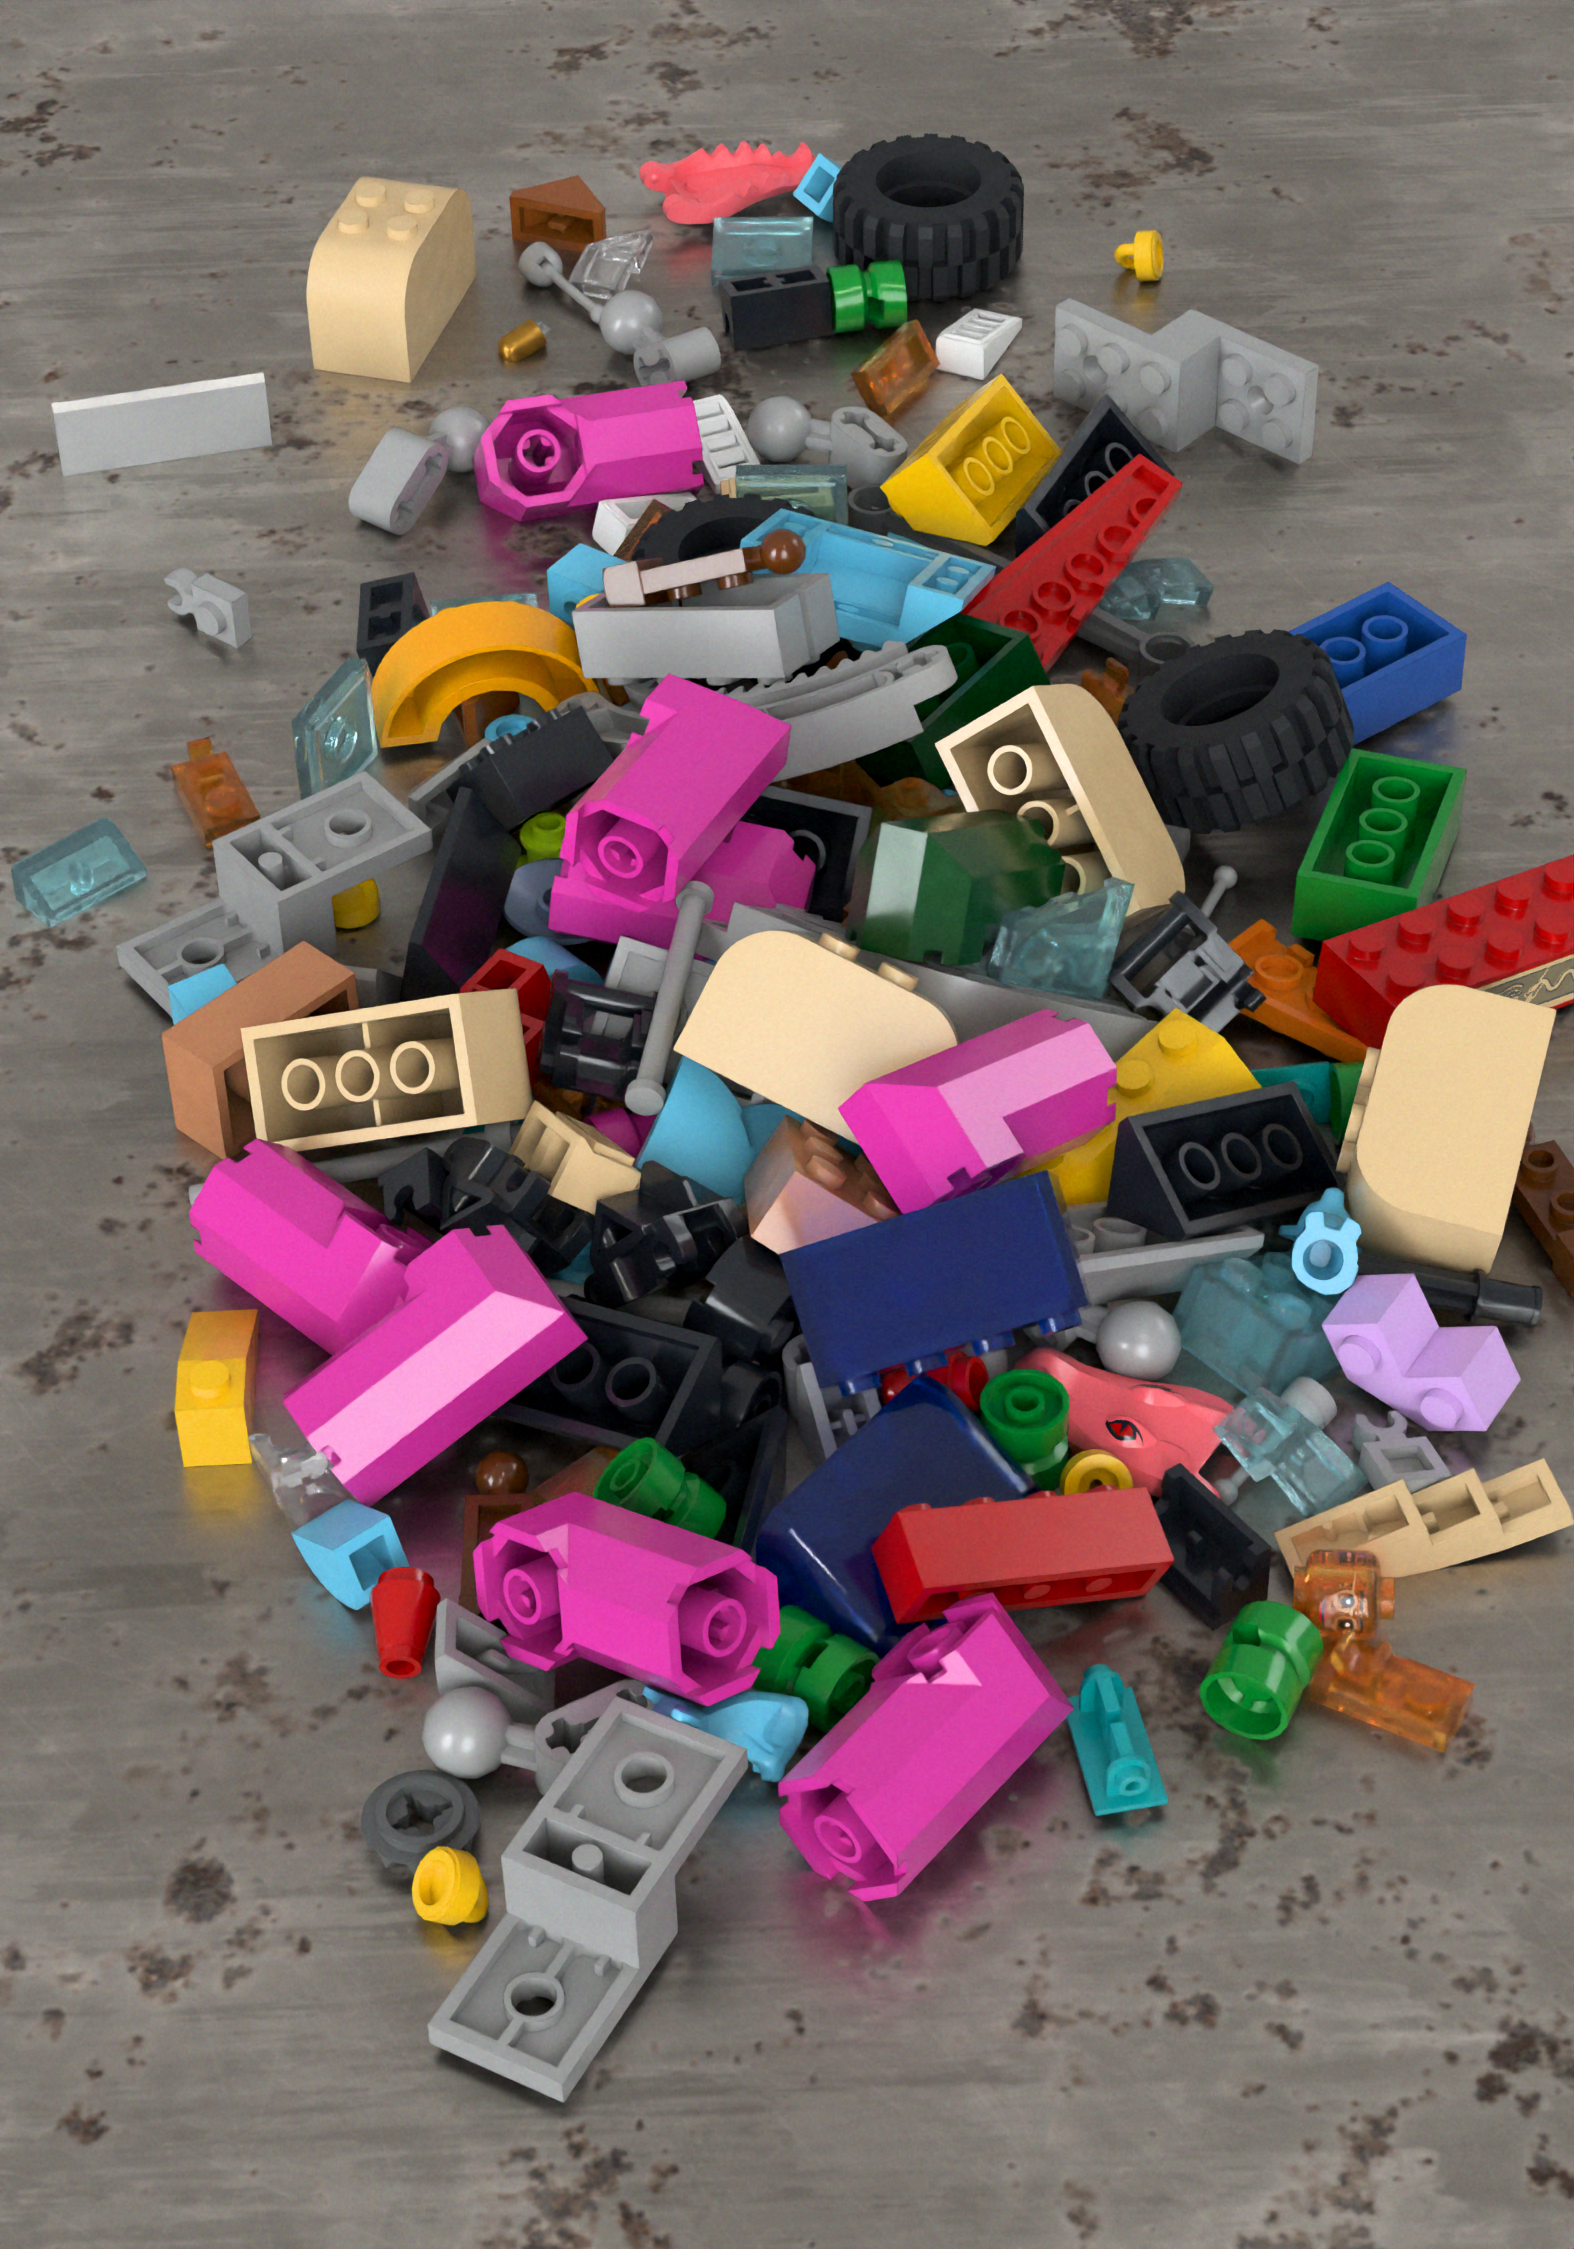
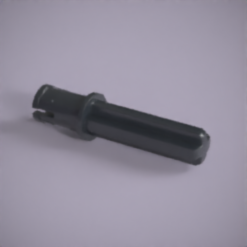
(1465, 1293)

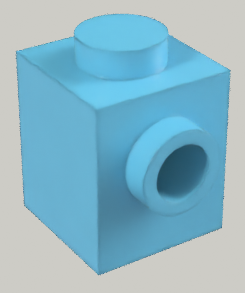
(575, 578)

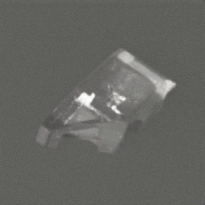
(609, 263)
(298, 1479)

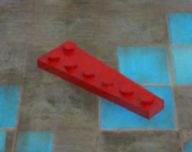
(1076, 563)

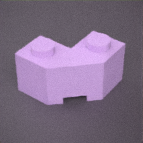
(1407, 1361)

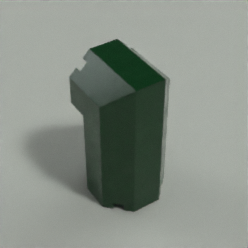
(948, 883)

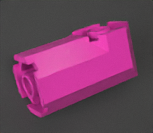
(572, 452)
(673, 793)
(748, 867)
(984, 1109)
(303, 1243)
(435, 1365)
(627, 1596)
(921, 1749)

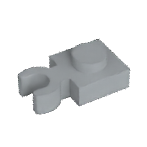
(217, 606)
(1391, 1456)

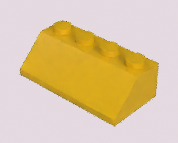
(973, 467)
(1165, 1069)

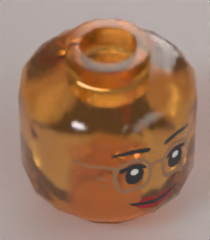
(1342, 1592)

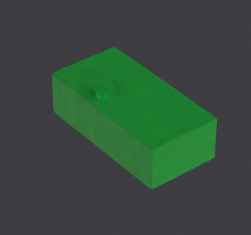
(1377, 844)

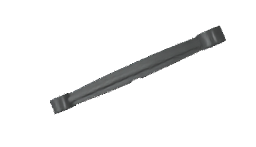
(872, 513)

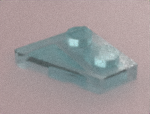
(1063, 943)

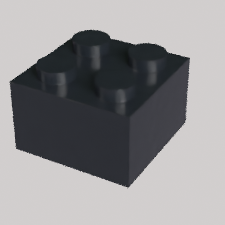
(536, 767)

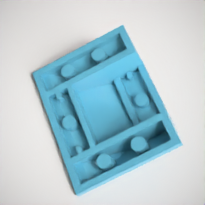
(877, 582)

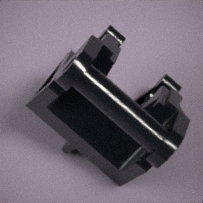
(1201, 981)
(587, 1060)
(494, 1189)
(640, 1226)

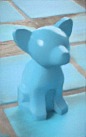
(1325, 1245)
(760, 1721)

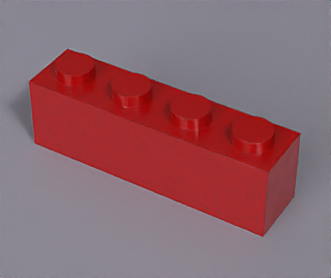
(1022, 1551)

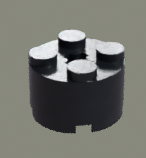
(748, 1305)

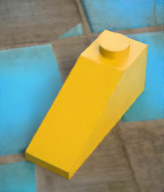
(217, 1387)

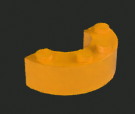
(470, 654)

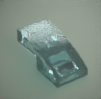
(1152, 581)
(1283, 1443)

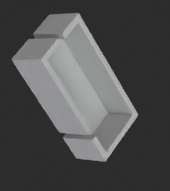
(719, 636)

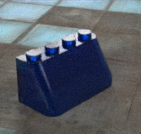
(938, 1283)
(909, 1453)

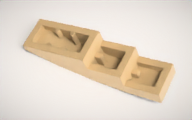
(1437, 1524)

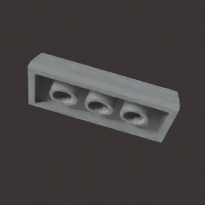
(162, 424)
(1135, 1262)

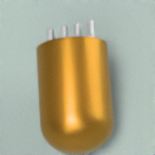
(523, 341)

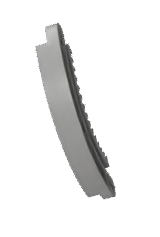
(830, 714)
(964, 991)

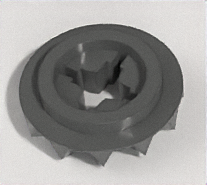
(432, 1796)

